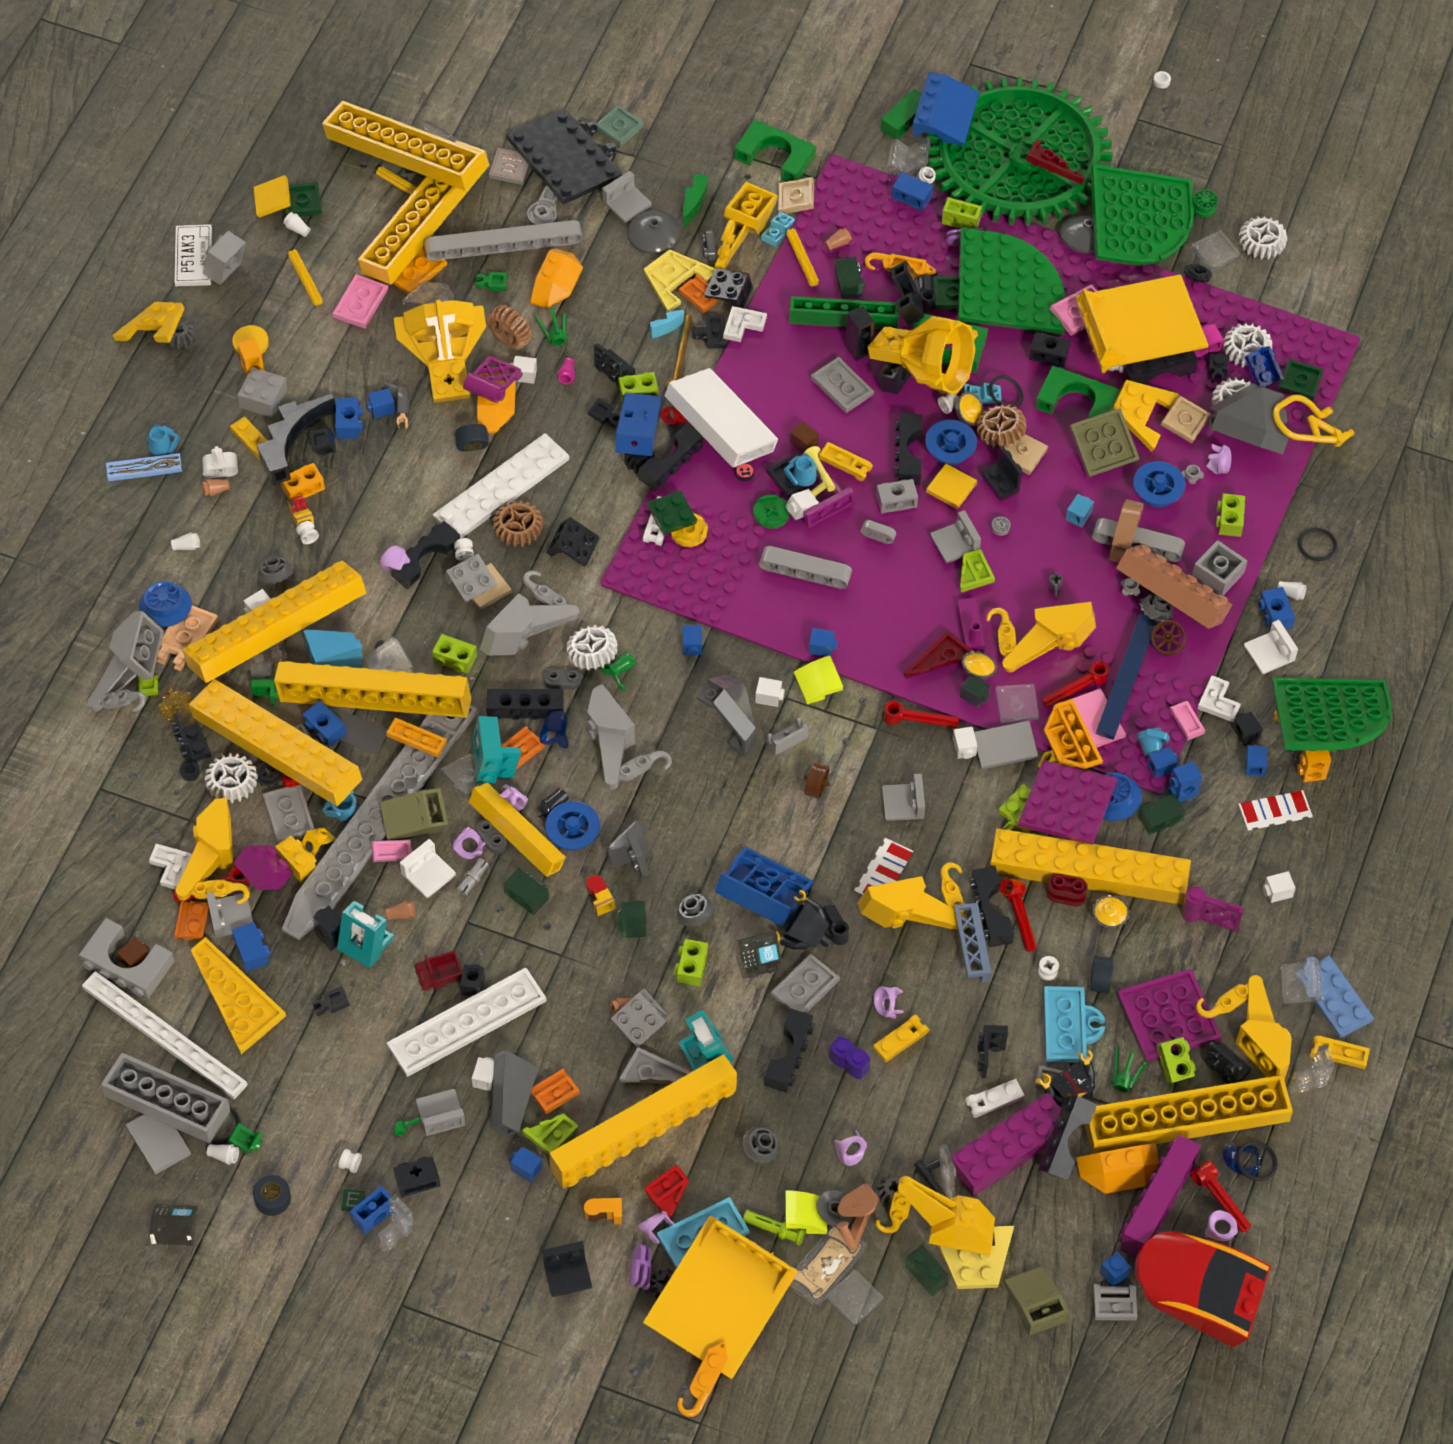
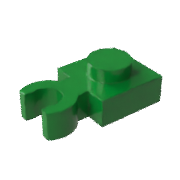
(495, 281)

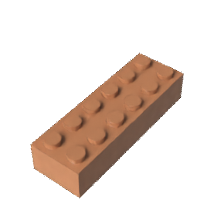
(1174, 586)

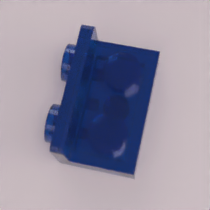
(1264, 366)

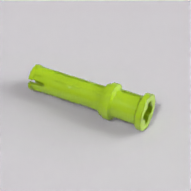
(774, 1226)

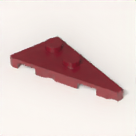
(1052, 163)
(943, 652)

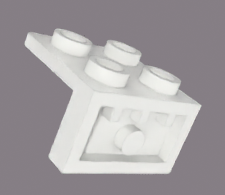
(1272, 649)
(426, 869)

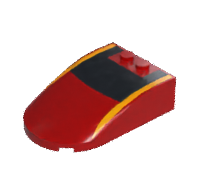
(1202, 1284)

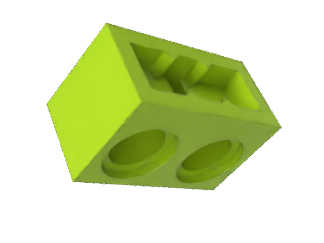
(961, 214)
(638, 384)
(1233, 515)
(456, 650)
(688, 962)
(1170, 1061)

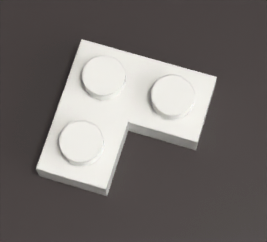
(741, 319)
(1214, 701)
(174, 862)

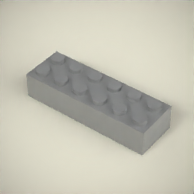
(165, 1097)

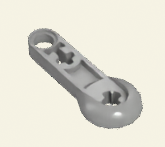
(545, 204)

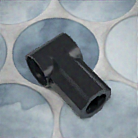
(927, 292)
(836, 925)

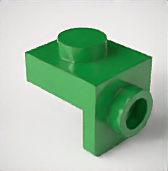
(265, 688)
(245, 1139)

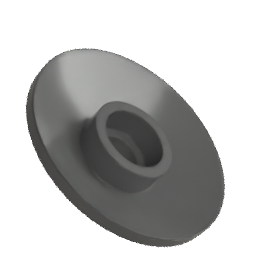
(827, 1204)

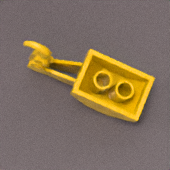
(748, 210)
(1056, 627)
(212, 851)
(905, 900)
(1259, 1037)
(954, 1222)

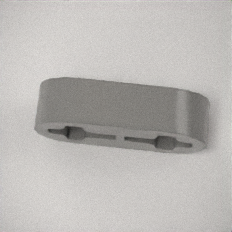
(878, 532)

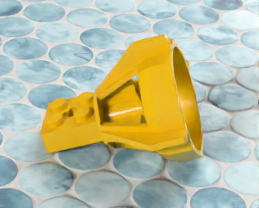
(443, 347)
(923, 349)

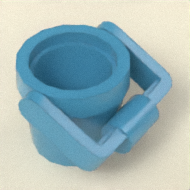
(160, 442)
(804, 471)
(1152, 740)
(344, 810)

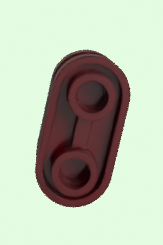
(1067, 890)

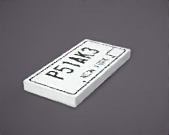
(190, 254)

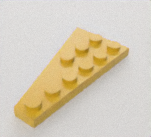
(240, 1001)

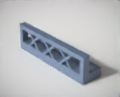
(977, 940)

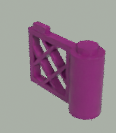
(487, 386)
(1198, 906)

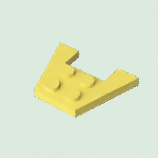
(670, 272)
(978, 1270)

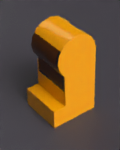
(603, 1209)

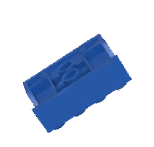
(945, 109)
(763, 886)

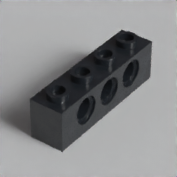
(517, 697)

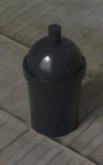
(556, 798)

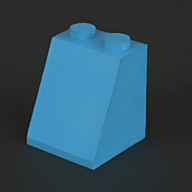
(333, 648)

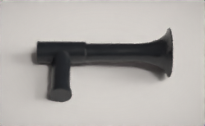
(925, 1170)

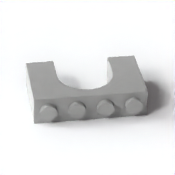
(141, 978)

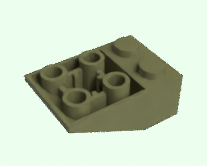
(414, 814)
(1037, 1300)

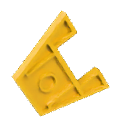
(157, 317)
(1137, 404)

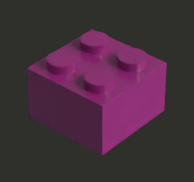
(263, 867)

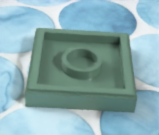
(619, 125)

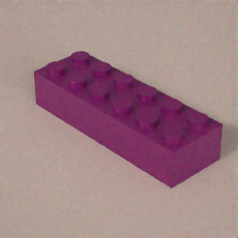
(1006, 1145)
(1160, 1194)

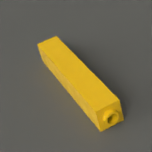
(516, 829)

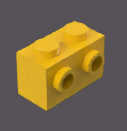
(298, 859)

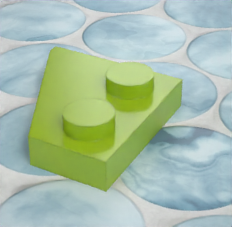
(975, 571)
(552, 1133)

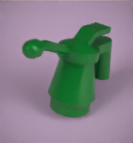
(621, 664)

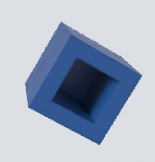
(380, 403)
(692, 640)
(822, 642)
(1256, 760)
(1162, 762)
(526, 1164)
(1115, 1269)

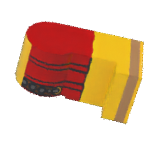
(299, 510)
(598, 890)

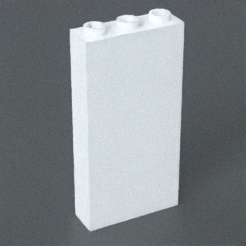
(721, 417)

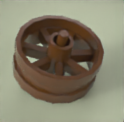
(1168, 638)
(816, 780)

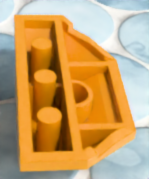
(556, 278)
(496, 414)
(1070, 737)
(1119, 1168)

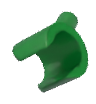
(400, 1126)

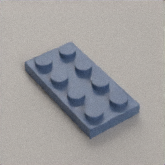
(1340, 1002)

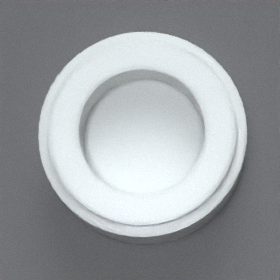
(1161, 79)

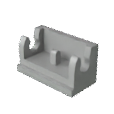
(788, 737)

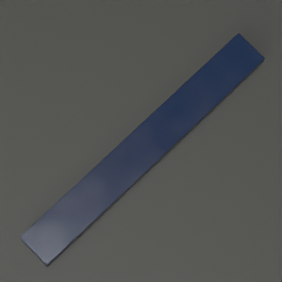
(1126, 677)

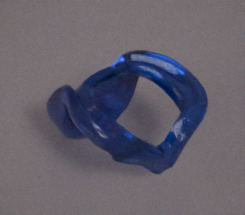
(555, 722)
(1230, 1154)

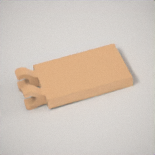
(179, 636)

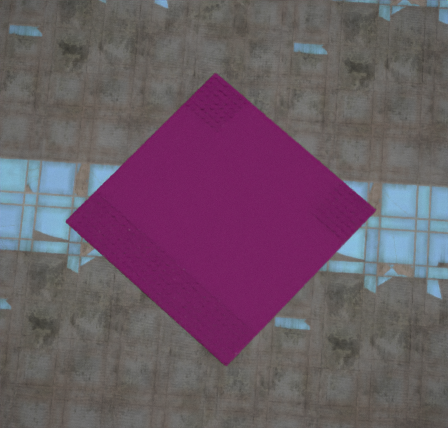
(904, 590)

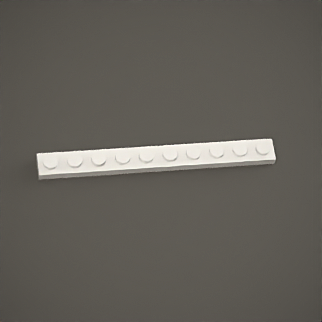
(164, 1035)

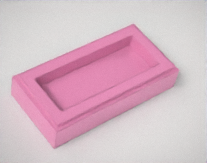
(1187, 720)
(390, 850)

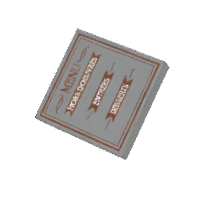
(509, 167)

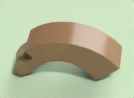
(1126, 529)

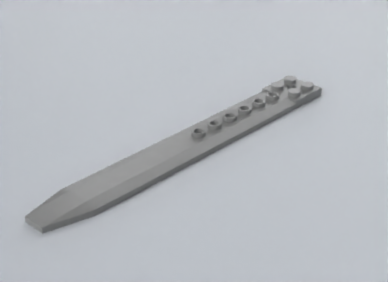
(353, 845)

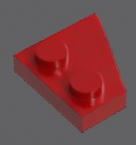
(667, 1190)

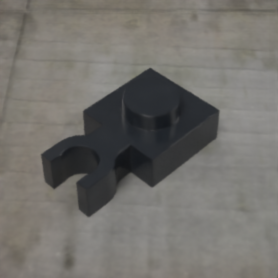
(1218, 365)
(603, 412)
(334, 1000)

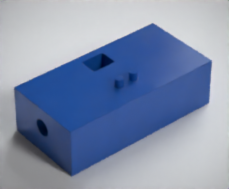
(638, 424)

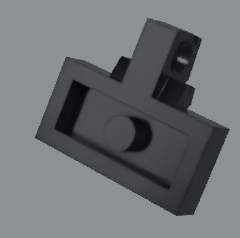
(711, 332)

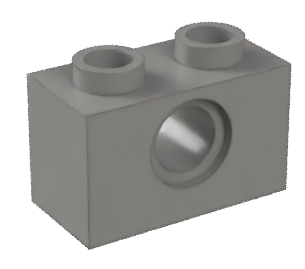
(905, 498)

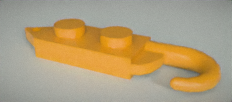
(890, 261)
(705, 1378)

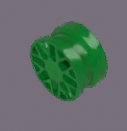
(1205, 204)

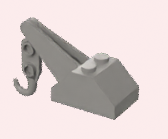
(519, 621)
(136, 654)
(614, 734)

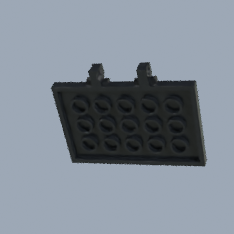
(565, 155)

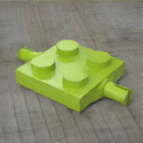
(1013, 808)

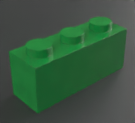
(901, 116)

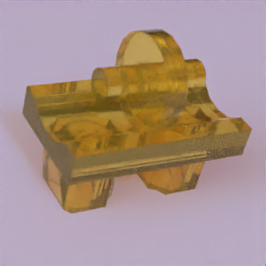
(174, 701)

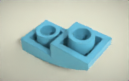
(777, 229)
(661, 327)
(983, 392)

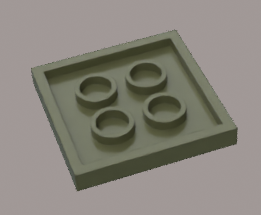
(1104, 442)

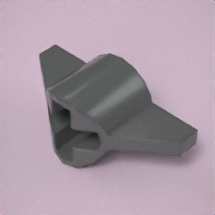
(1055, 583)

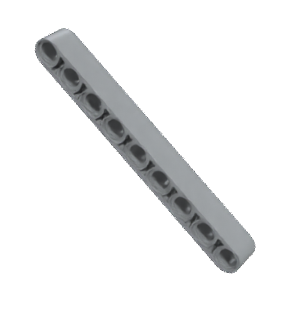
(503, 240)

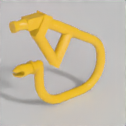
(1336, 437)

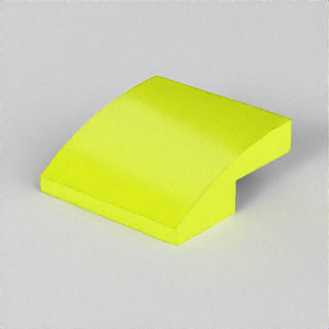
(818, 679)
(802, 1213)

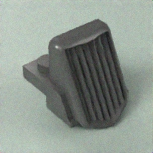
(630, 847)

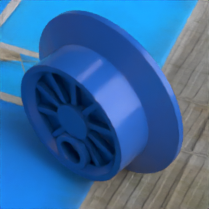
(951, 442)
(1159, 483)
(166, 603)
(1124, 800)
(572, 825)

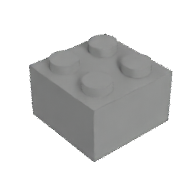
(223, 257)
(262, 392)
(1219, 568)

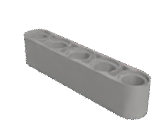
(1159, 543)
(805, 567)

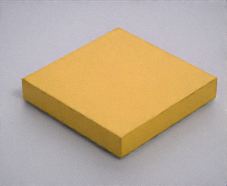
(272, 196)
(951, 486)

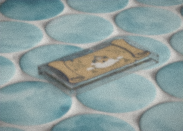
(825, 1266)

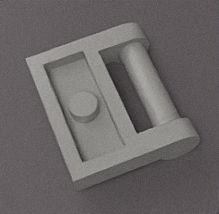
(1115, 1307)

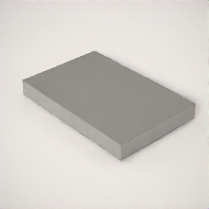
(842, 384)
(1005, 745)
(288, 813)
(805, 985)
(158, 1142)

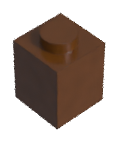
(804, 437)
(133, 953)

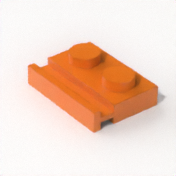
(694, 293)
(528, 744)
(192, 920)
(554, 1091)

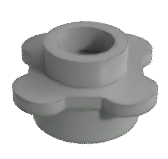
(1192, 469)
(1129, 582)

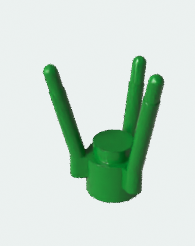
(557, 335)
(1123, 1081)

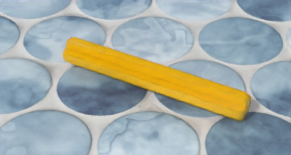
(395, 180)
(802, 257)
(305, 277)

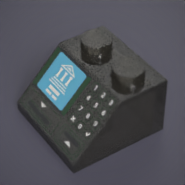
(759, 955)
(173, 1224)

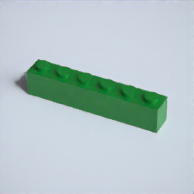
(835, 312)

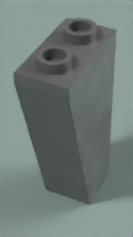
(511, 1091)

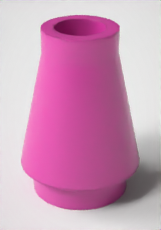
(567, 371)

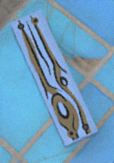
(144, 467)

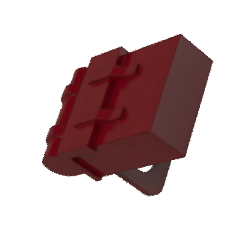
(438, 970)

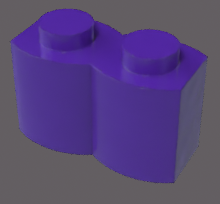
(847, 1056)

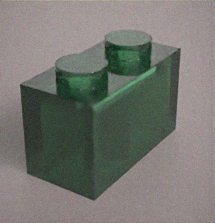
(848, 277)
(1161, 813)
(526, 891)
(632, 919)
(927, 1270)

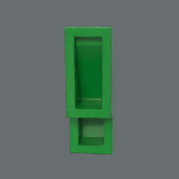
(694, 198)

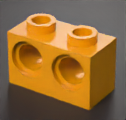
(250, 355)
(304, 486)
(1314, 765)

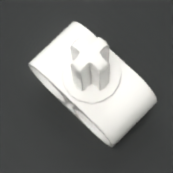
(219, 464)

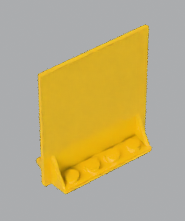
(1140, 321)
(720, 1294)

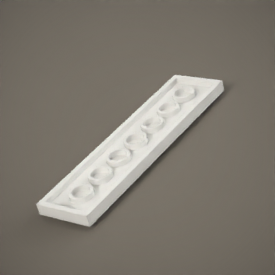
(502, 485)
(466, 1022)

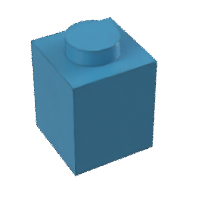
(1079, 510)

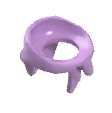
(1219, 462)
(394, 558)
(514, 797)
(468, 833)
(887, 993)
(842, 1146)
(649, 1224)
(1213, 1234)

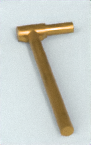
(681, 350)

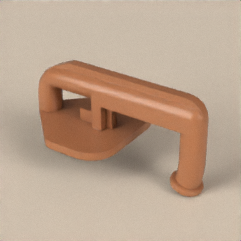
(857, 1204)

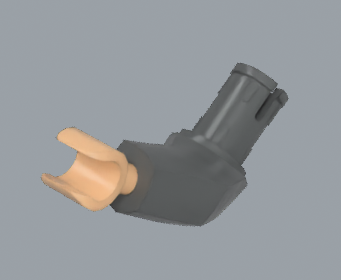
(403, 401)

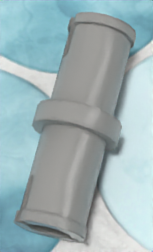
(472, 877)

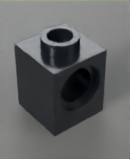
(323, 441)
(1247, 728)
(472, 987)

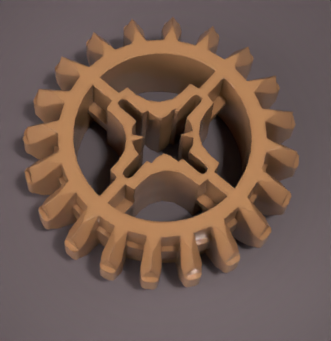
(509, 326)
(1001, 426)
(515, 529)

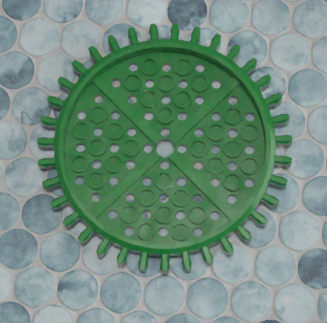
(1008, 106)

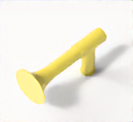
(827, 483)

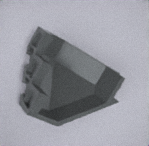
(1250, 417)
(731, 700)

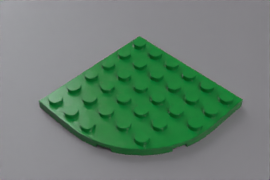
(1139, 215)
(1006, 283)
(1330, 712)

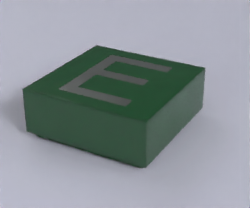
(351, 1199)

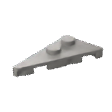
(649, 1068)

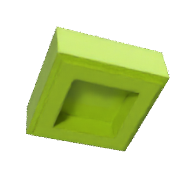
(148, 687)

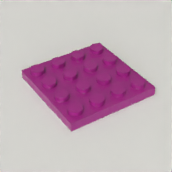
(1067, 802)
(1167, 1011)

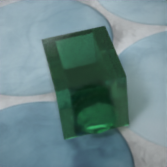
(975, 691)

